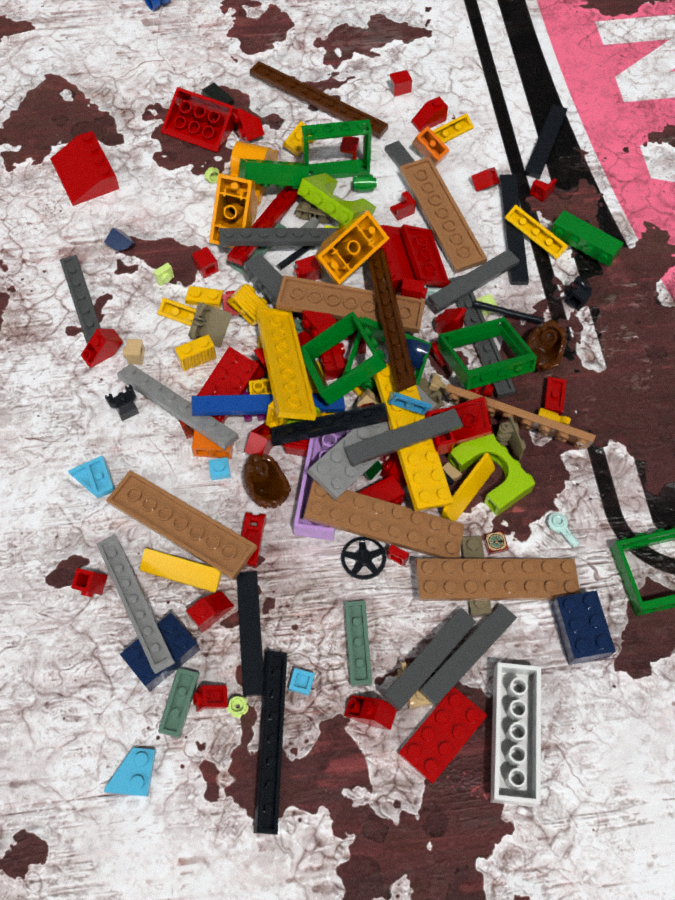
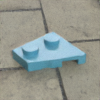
(94, 476)
(133, 774)

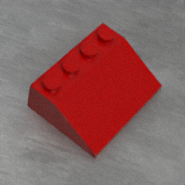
(198, 120)
(84, 169)
(397, 257)

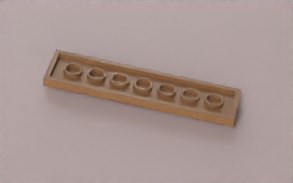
(443, 215)
(340, 300)
(524, 418)
(385, 522)
(182, 524)
(495, 579)

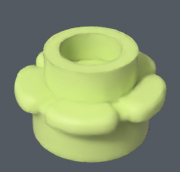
(211, 178)
(236, 700)

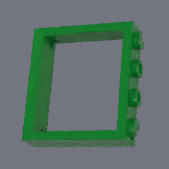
(345, 168)
(377, 331)
(330, 338)
(522, 364)
(639, 541)

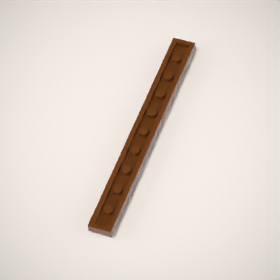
(315, 97)
(391, 321)

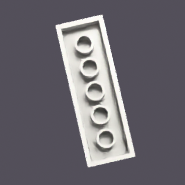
(516, 735)

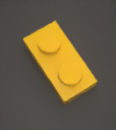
(204, 295)

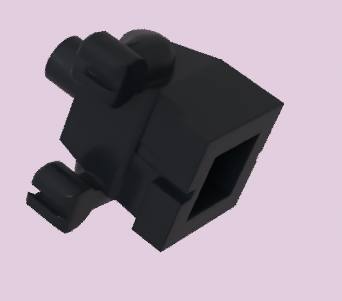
(580, 295)
(124, 403)

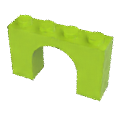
(319, 192)
(517, 481)

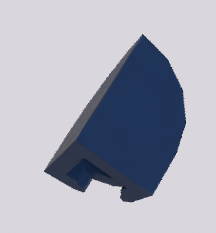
(119, 240)
(417, 352)

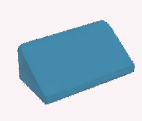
(408, 403)

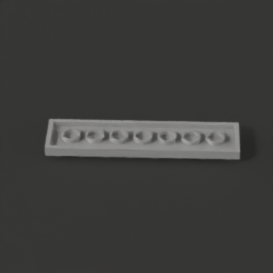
(334, 468)

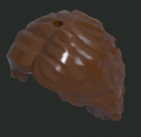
(547, 348)
(267, 483)

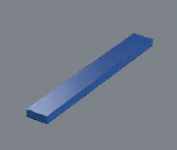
(250, 404)

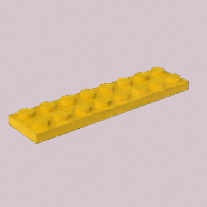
(285, 364)
(421, 461)

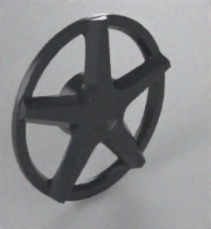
(363, 558)

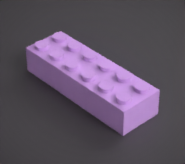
(317, 448)

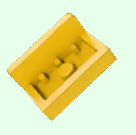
(294, 141)

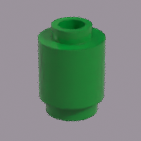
(364, 183)

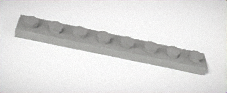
(177, 406)
(135, 604)

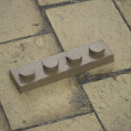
(473, 549)

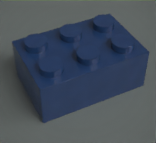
(583, 627)
(179, 643)

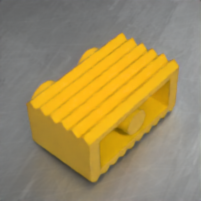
(245, 302)
(195, 352)

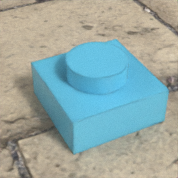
(219, 468)
(301, 682)

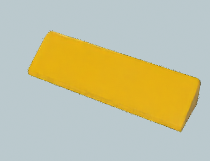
(453, 128)
(536, 232)
(177, 311)
(469, 488)
(180, 570)

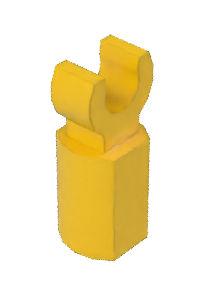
(554, 416)

